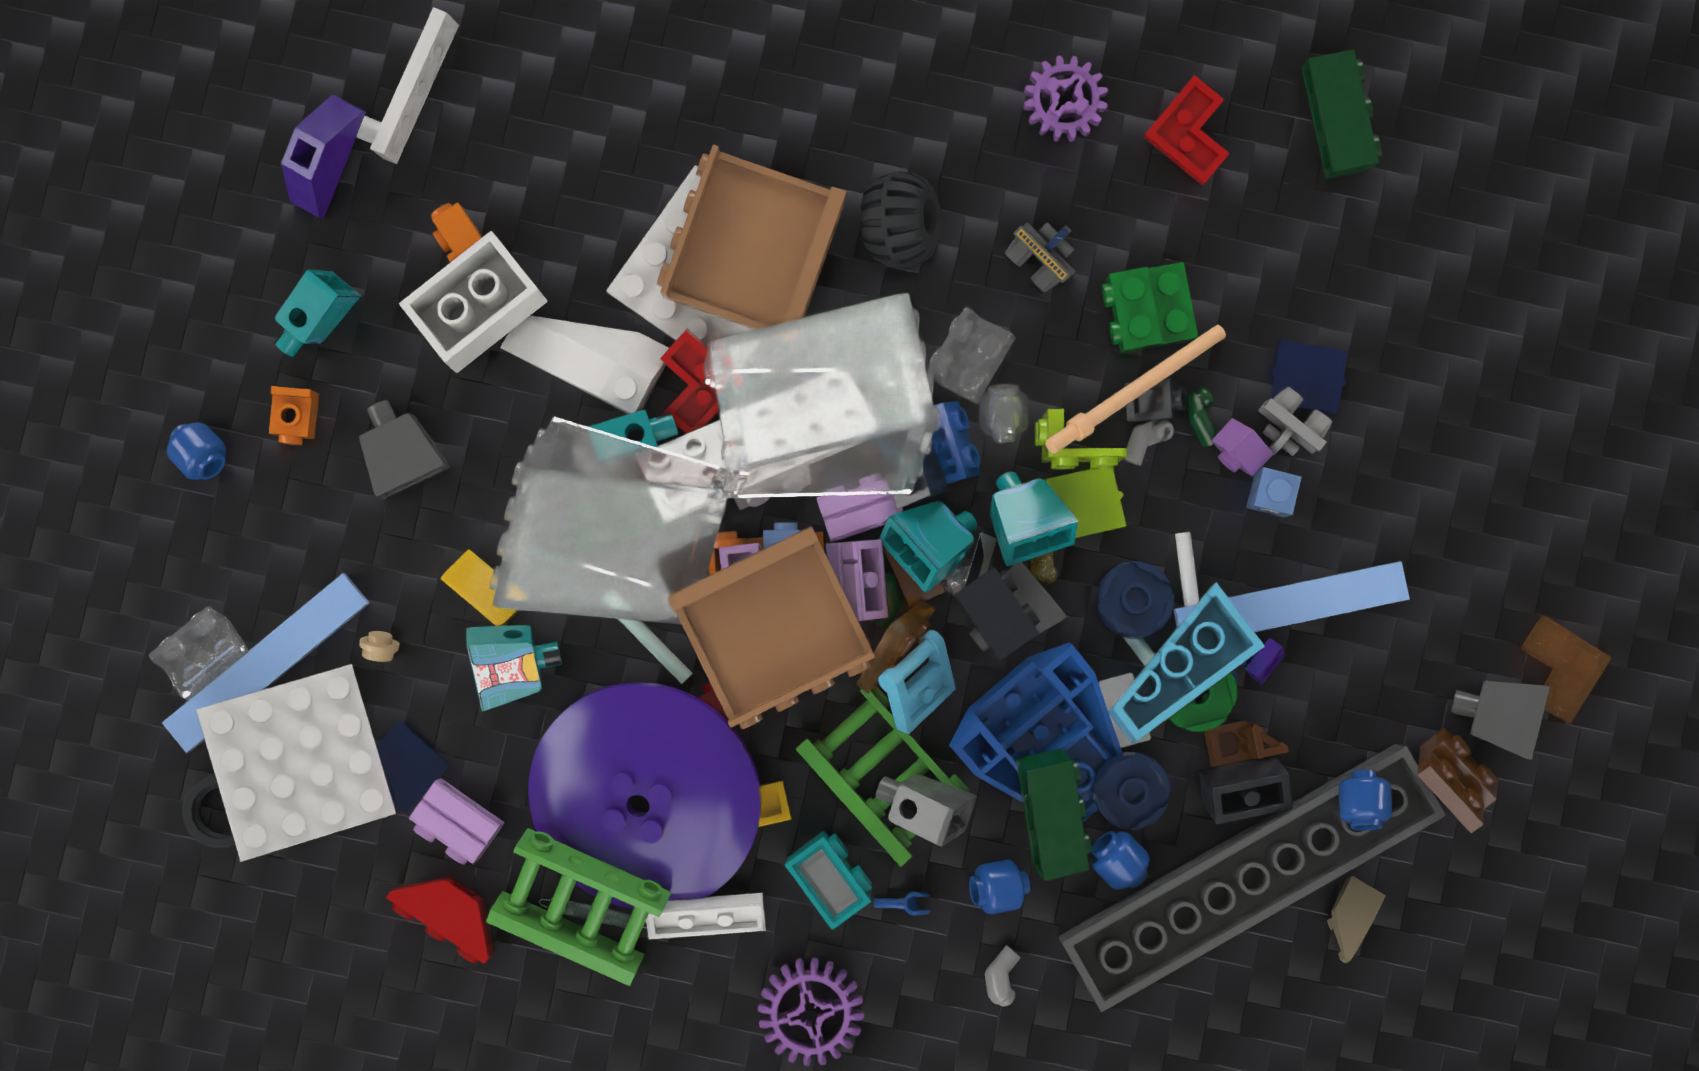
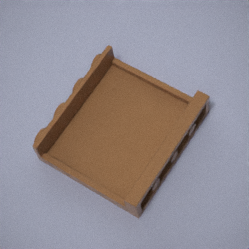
(750, 242)
(772, 628)

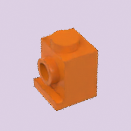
(454, 230)
(306, 407)

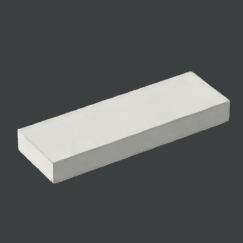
(709, 916)

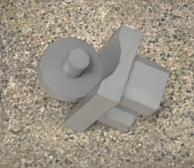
(1307, 434)

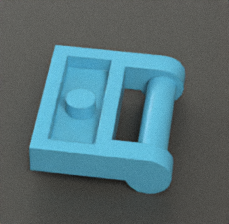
(926, 689)

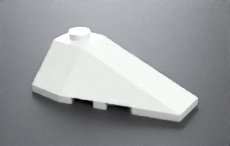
(600, 360)

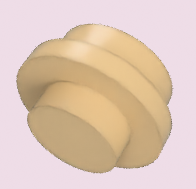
(378, 646)

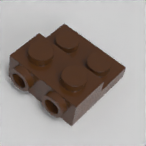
(1457, 778)

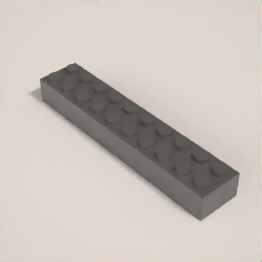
(1241, 882)

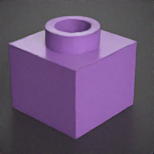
(1241, 448)

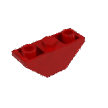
(449, 913)

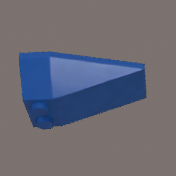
(1034, 709)

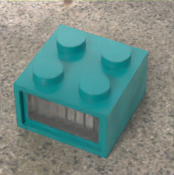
(829, 879)

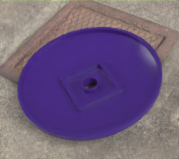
(674, 755)

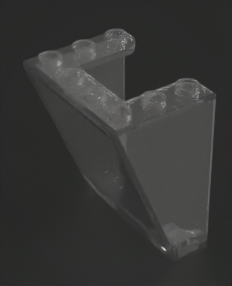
(825, 403)
(605, 526)

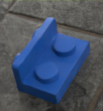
(953, 445)

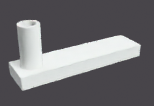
(392, 133)

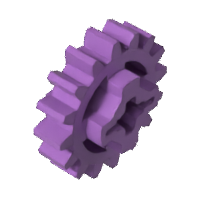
(1076, 108)

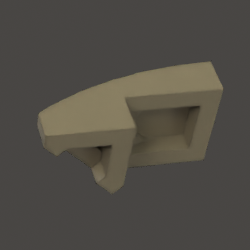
(1354, 915)

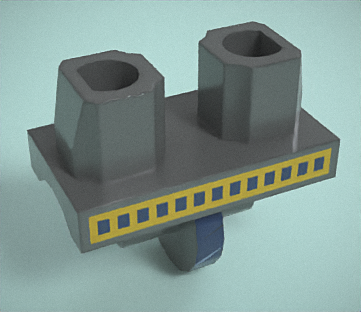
(1030, 242)

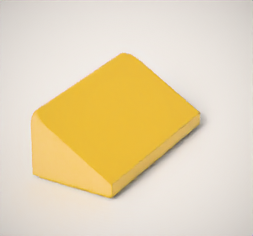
(472, 580)

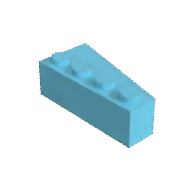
(1193, 658)

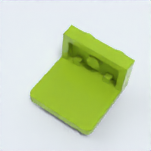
(1099, 458)

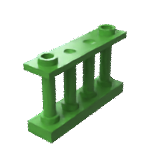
(846, 781)
(565, 937)

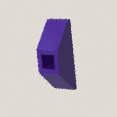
(320, 154)

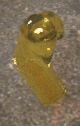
(1043, 569)

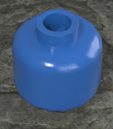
(196, 451)
(1365, 800)
(1120, 860)
(999, 887)

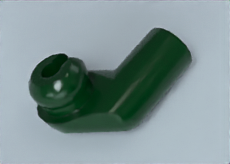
(1198, 417)
(894, 601)

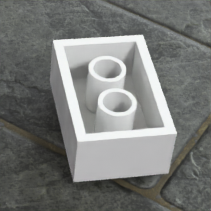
(473, 302)

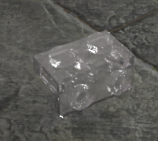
(970, 355)
(199, 652)

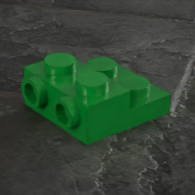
(1149, 307)

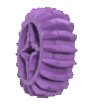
(794, 1017)

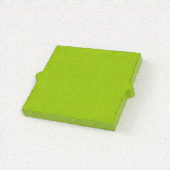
(1092, 499)

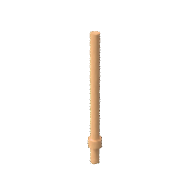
(1083, 424)

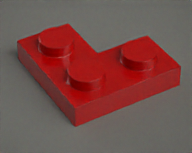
(1180, 135)
(697, 401)

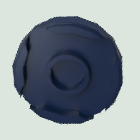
(1135, 599)
(1131, 790)

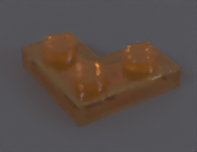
(896, 643)
(1573, 662)

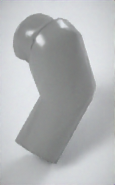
(1145, 435)
(998, 979)

